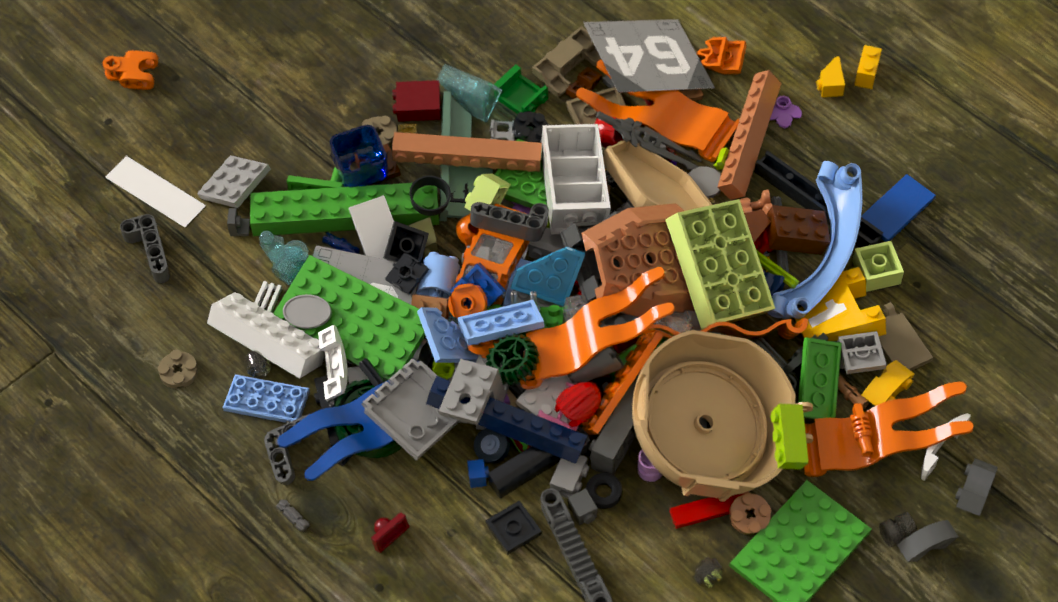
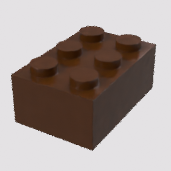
(797, 230)

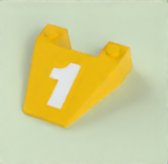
(839, 313)

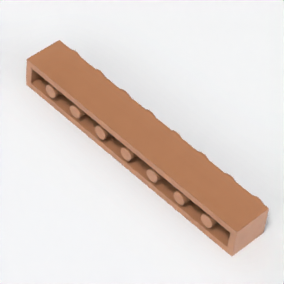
(749, 135)
(466, 151)

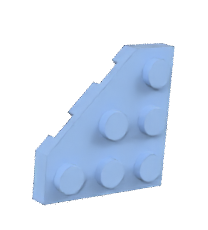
(444, 337)

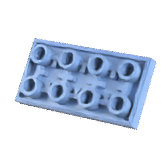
(265, 399)

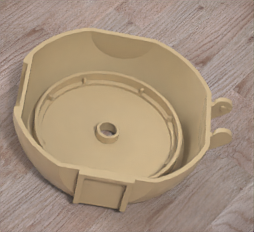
(729, 386)

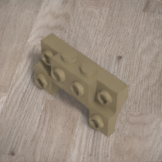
(564, 58)

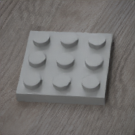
(233, 181)

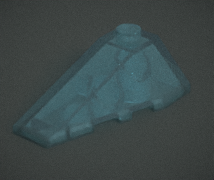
(471, 92)

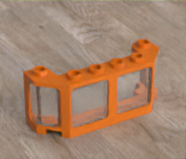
(496, 253)

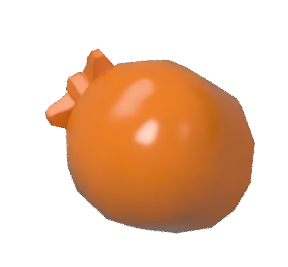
(465, 230)

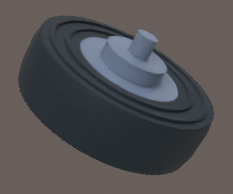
(491, 446)

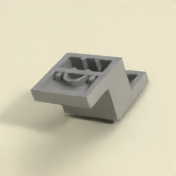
(861, 353)

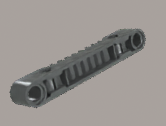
(573, 548)

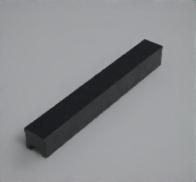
(807, 194)

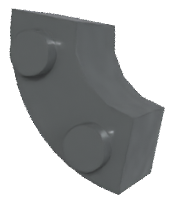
(976, 486)

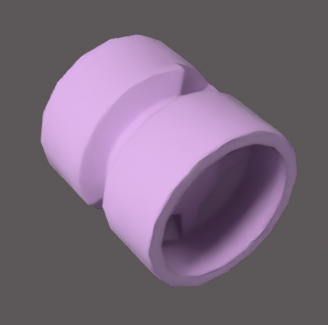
(646, 469)

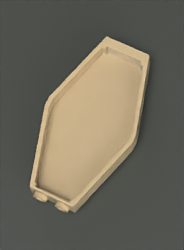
(650, 178)

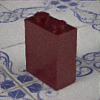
(417, 101)

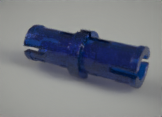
(339, 244)

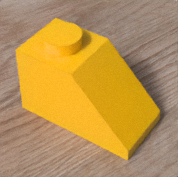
(831, 79)

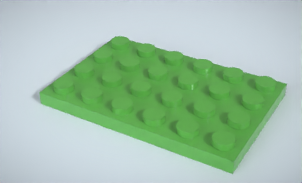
(800, 546)

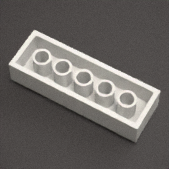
(266, 333)

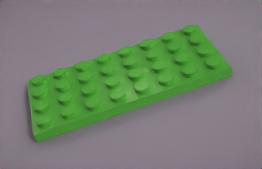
(367, 318)

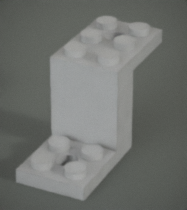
(477, 383)

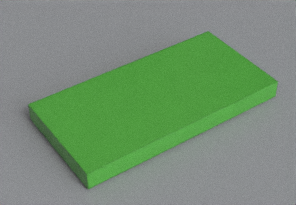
(820, 377)

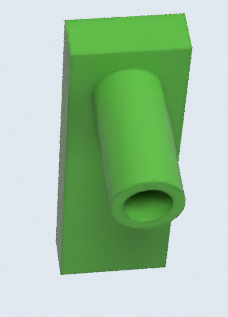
(303, 183)

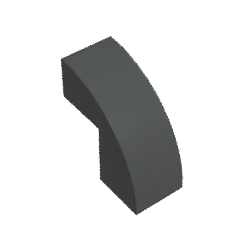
(934, 536)

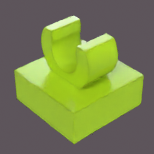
(719, 165)

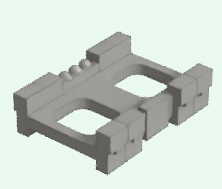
(501, 135)

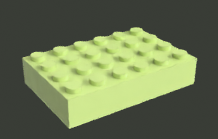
(720, 263)

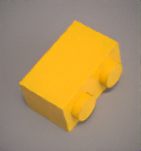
(868, 67)

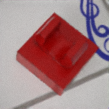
(762, 244)

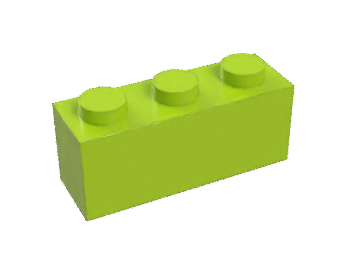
(789, 436)

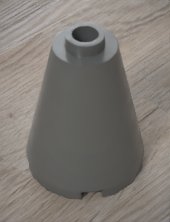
(601, 364)

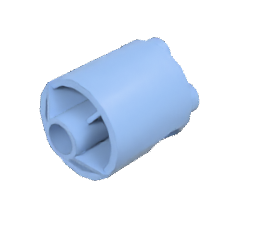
(440, 276)

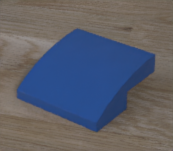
(480, 276)

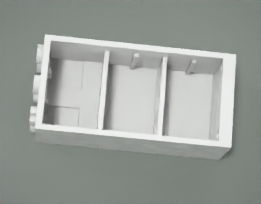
(574, 175)

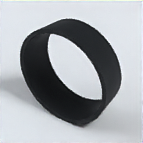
(430, 181)

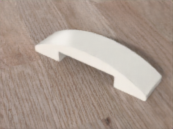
(336, 362)
(930, 459)

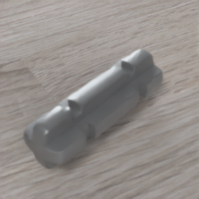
(292, 515)

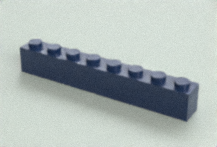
(519, 424)

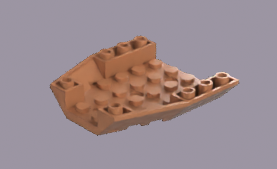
(629, 239)

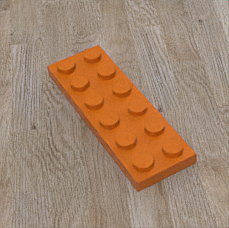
(623, 380)

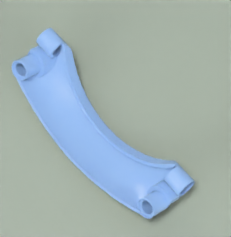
(844, 207)

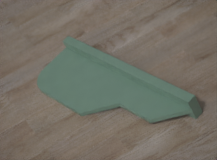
(457, 123)

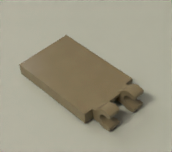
(902, 341)

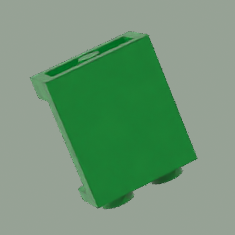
(519, 92)

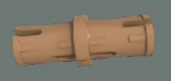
(851, 393)

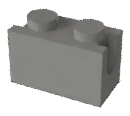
(569, 476)

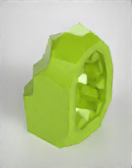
(443, 370)

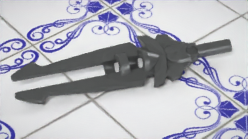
(632, 131)

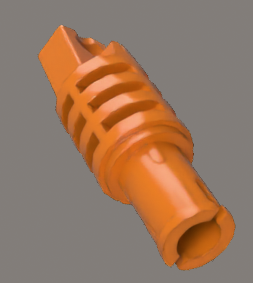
(862, 430)

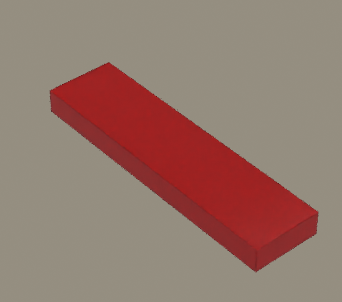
(701, 510)

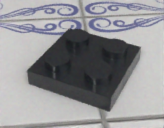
(513, 527)

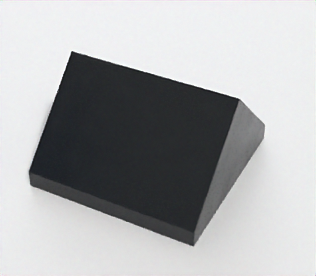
(405, 240)

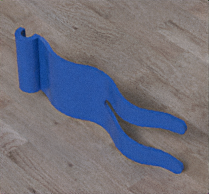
(348, 414)

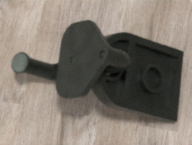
(794, 362)

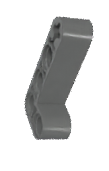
(511, 222)
(140, 232)

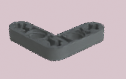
(273, 452)

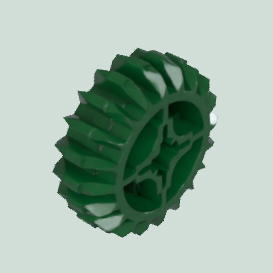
(511, 352)

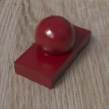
(388, 531)

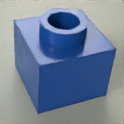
(477, 473)

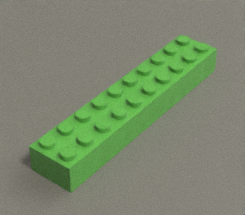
(328, 207)

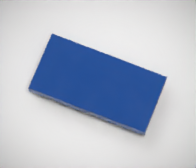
(898, 207)

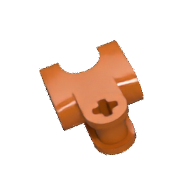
(130, 69)

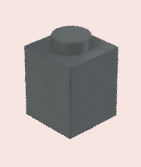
(582, 507)

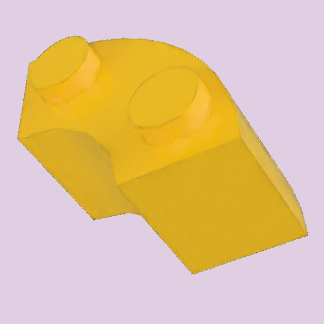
(889, 384)

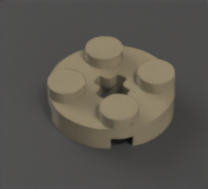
(385, 125)
(178, 379)

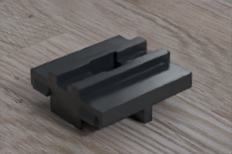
(408, 283)

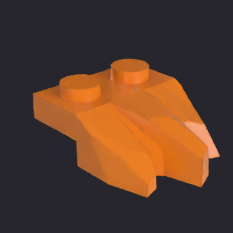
(723, 55)

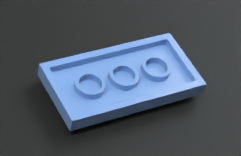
(500, 321)

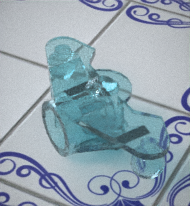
(285, 258)

